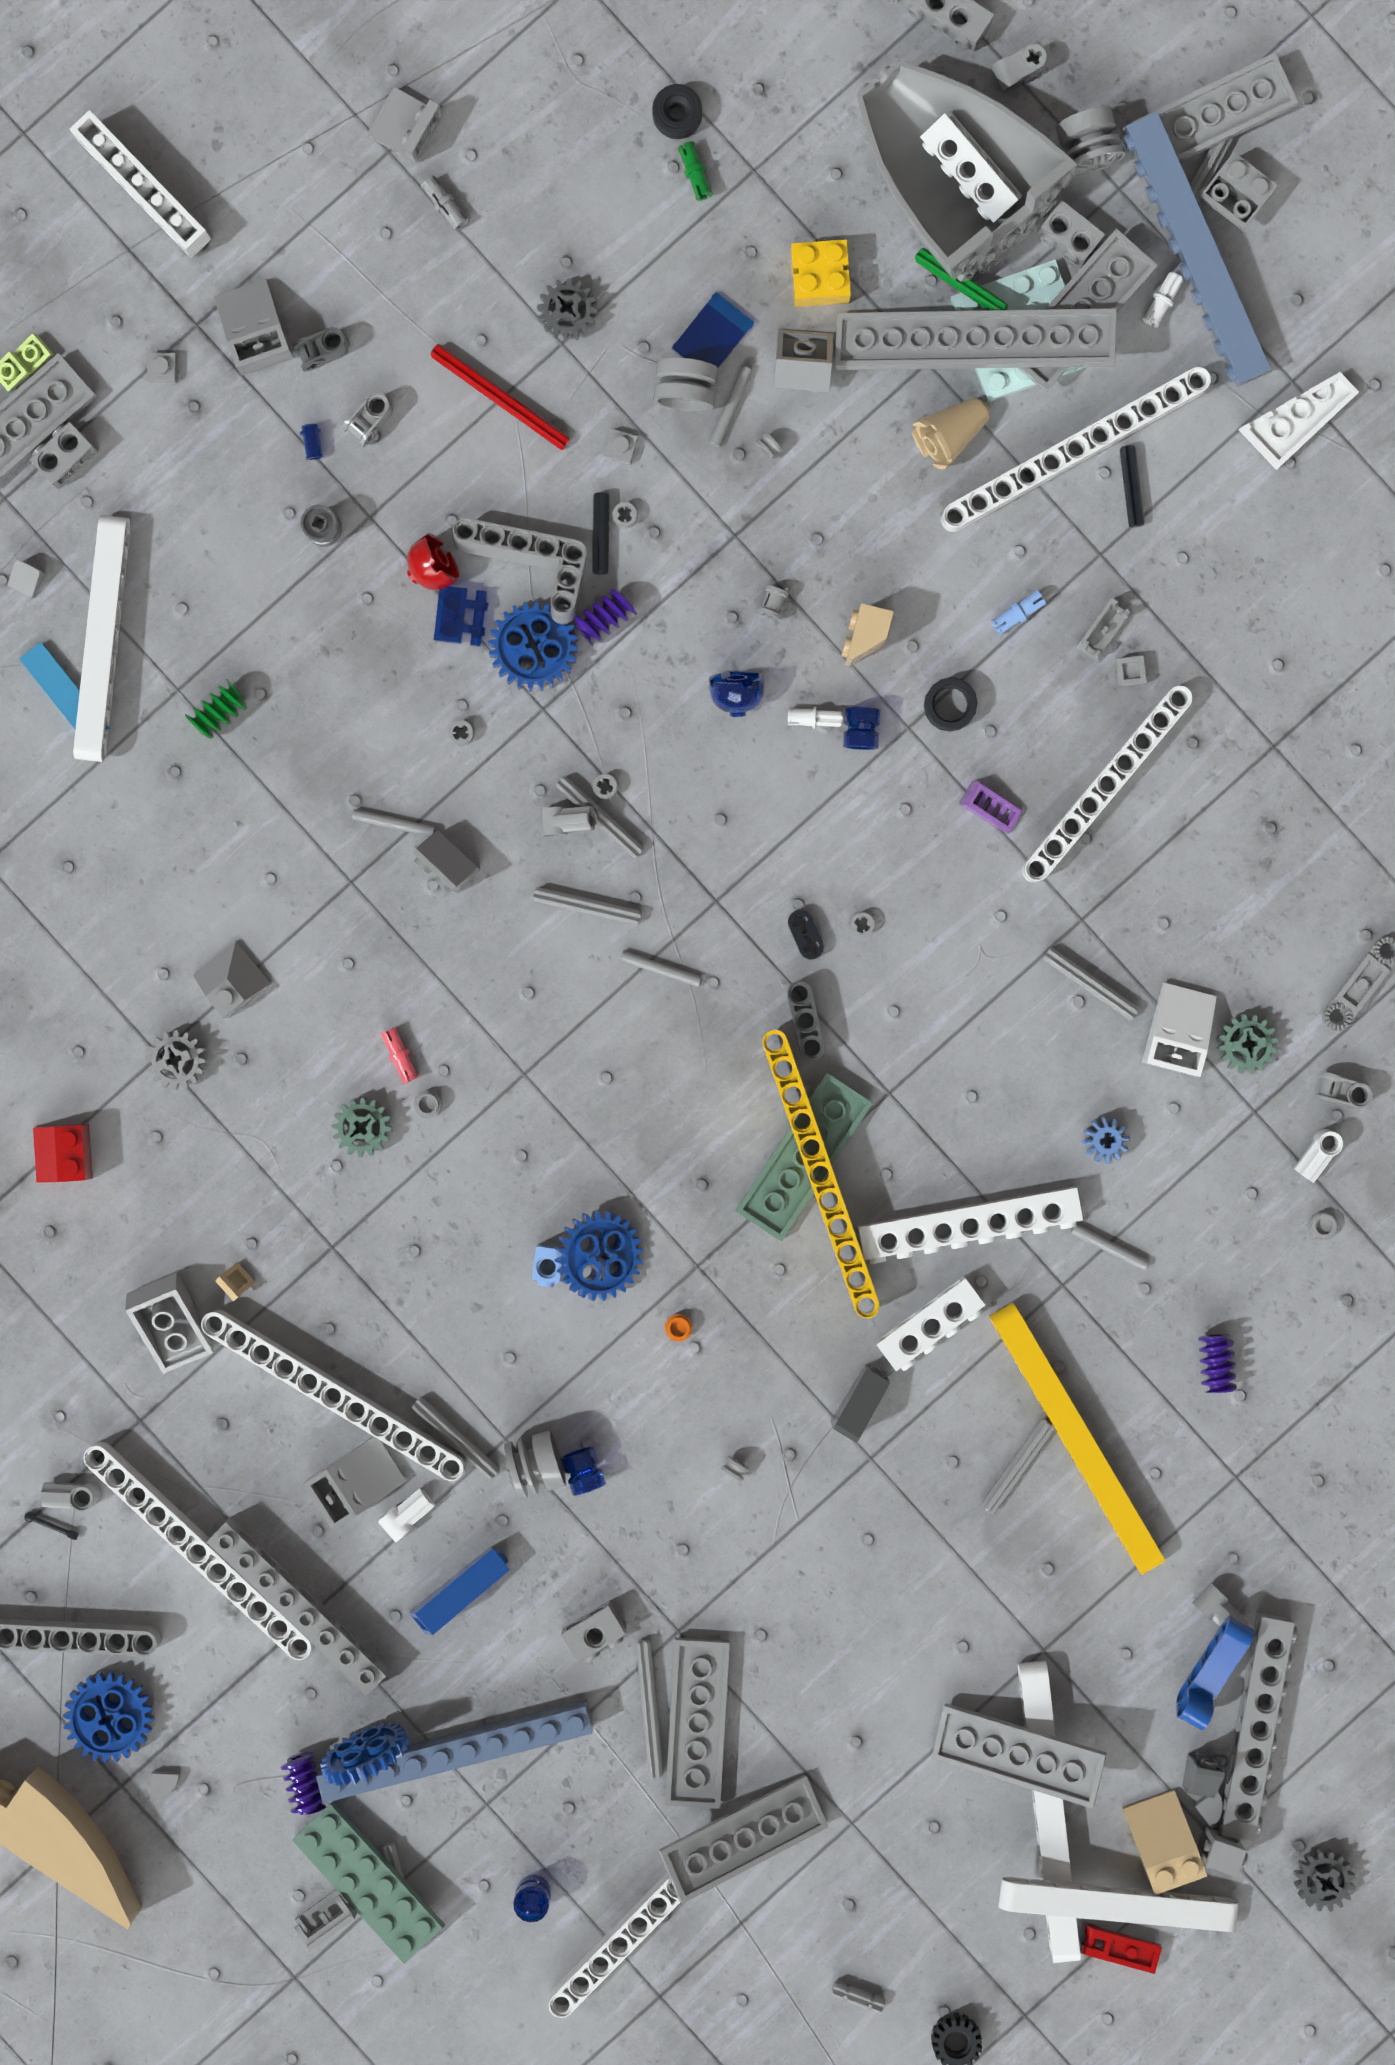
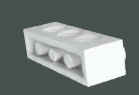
(1005, 193)
(891, 1342)

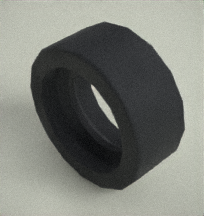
(967, 691)

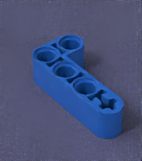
(1211, 1672)

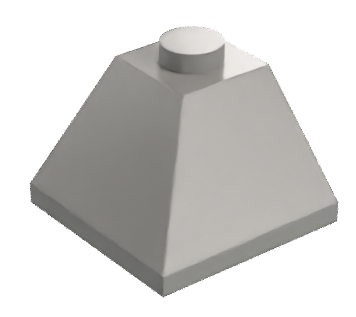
(231, 980)

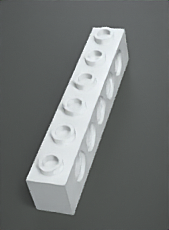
(140, 184)

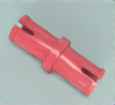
(399, 1055)

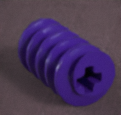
(604, 616)
(1218, 1363)
(303, 1784)

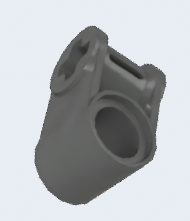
(319, 349)

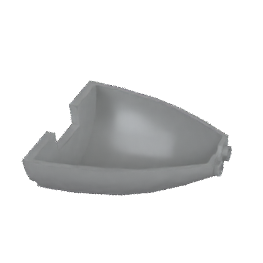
(948, 223)

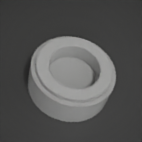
(1323, 1225)

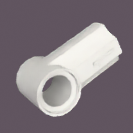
(1316, 1157)
(400, 1518)

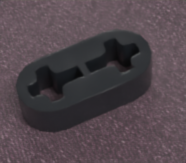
(811, 931)

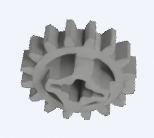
(172, 1048)

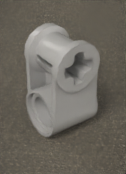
(1016, 70)
(367, 419)
(1338, 1090)

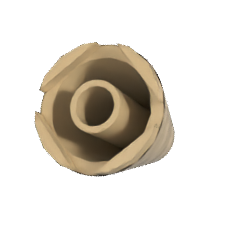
(950, 430)

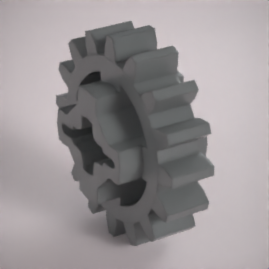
(575, 301)
(1318, 1889)

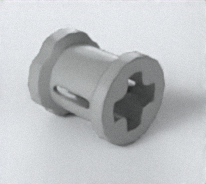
(772, 602)

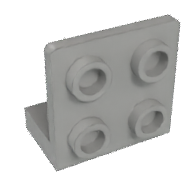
(405, 124)

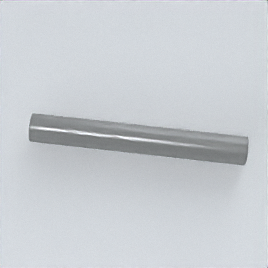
(730, 406)
(393, 823)
(660, 968)
(1110, 1247)

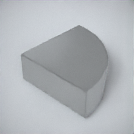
(162, 1784)
(1210, 1809)

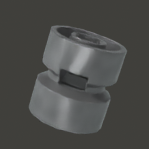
(321, 525)

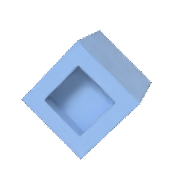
(546, 1252)

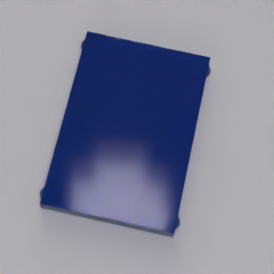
(713, 332)

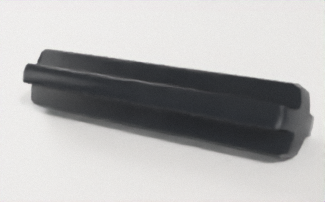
(1132, 486)
(600, 540)

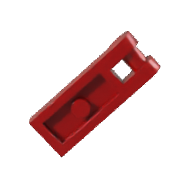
(1121, 1949)

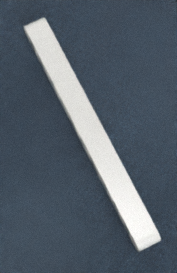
(1085, 440)
(319, 1394)
(185, 1545)
(1049, 1811)

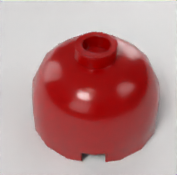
(430, 565)

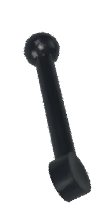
(30, 1517)

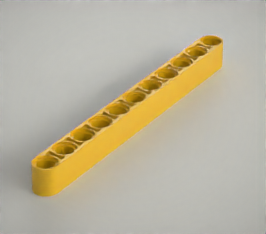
(830, 1184)
(1077, 1438)

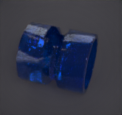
(861, 738)
(583, 1470)
(532, 1898)

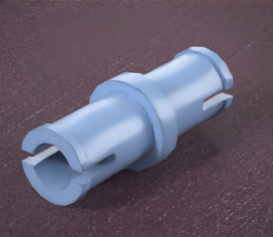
(1018, 612)

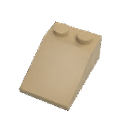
(1164, 1842)

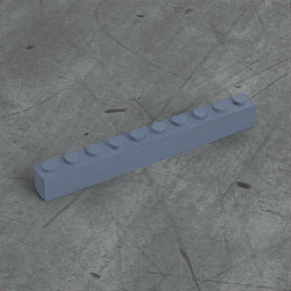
(1196, 249)
(472, 1747)

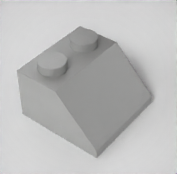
(803, 361)

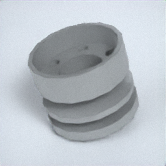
(1091, 140)
(534, 1464)

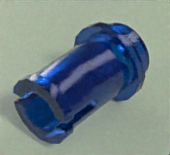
(312, 441)

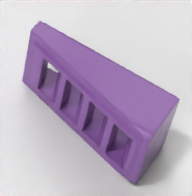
(972, 792)

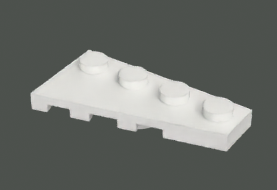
(1291, 425)

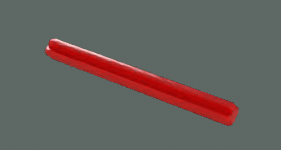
(500, 397)

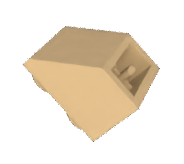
(870, 632)

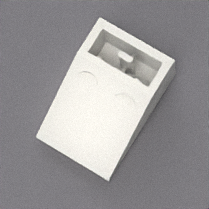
(1180, 1030)

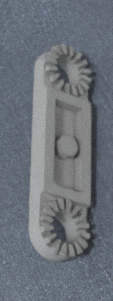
(1360, 985)

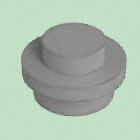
(428, 1104)

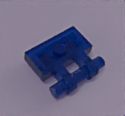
(451, 616)

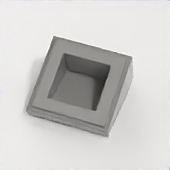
(25, 578)

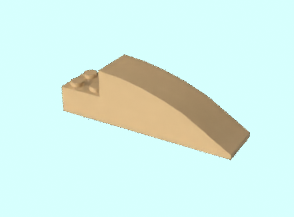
(64, 1843)

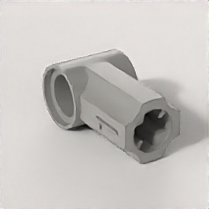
(561, 820)
(68, 1495)
(1217, 1606)

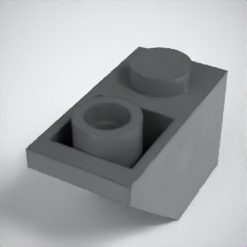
(1202, 1775)

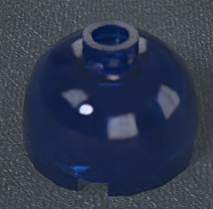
(737, 692)

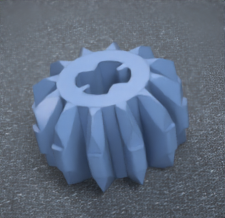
(1112, 1147)

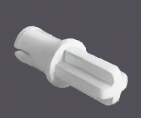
(1163, 299)
(814, 717)

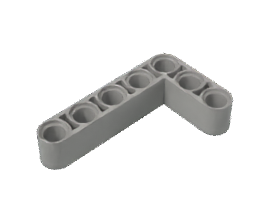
(530, 555)

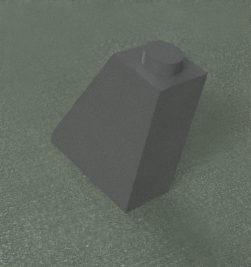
(860, 1403)

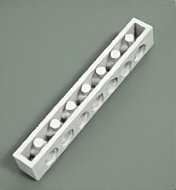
(1065, 1198)

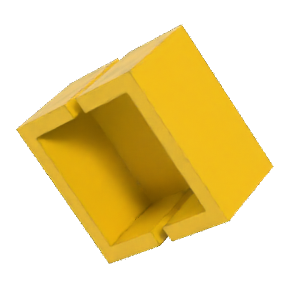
(822, 273)

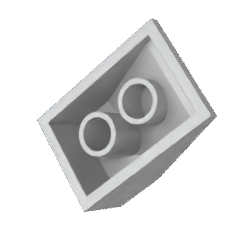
(168, 1322)

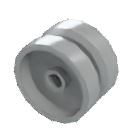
(685, 384)

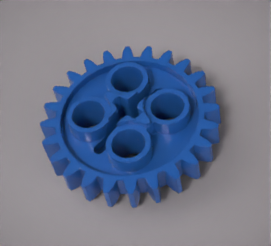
(511, 656)
(622, 1251)
(85, 1727)
(364, 1754)

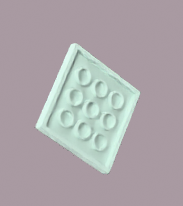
(1022, 291)

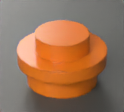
(678, 1327)

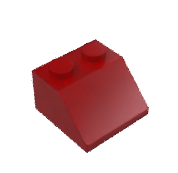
(62, 1153)

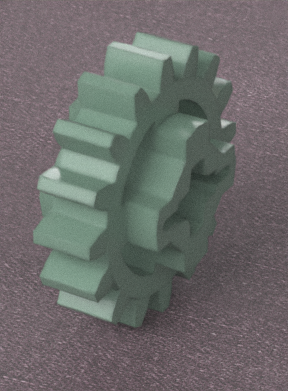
(1248, 1055)
(353, 1117)

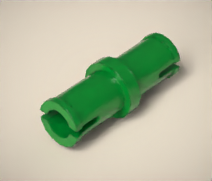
(695, 171)

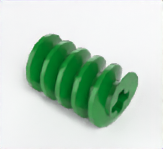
(217, 710)

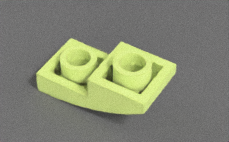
(24, 362)

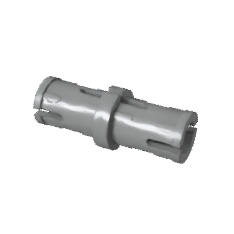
(444, 203)

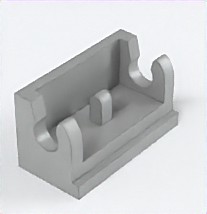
(1103, 630)
(324, 1919)

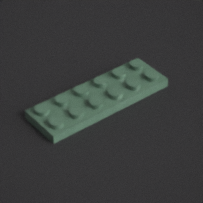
(783, 1182)
(368, 1882)

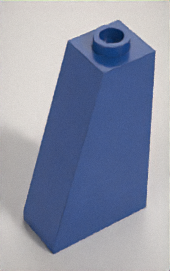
(459, 1591)

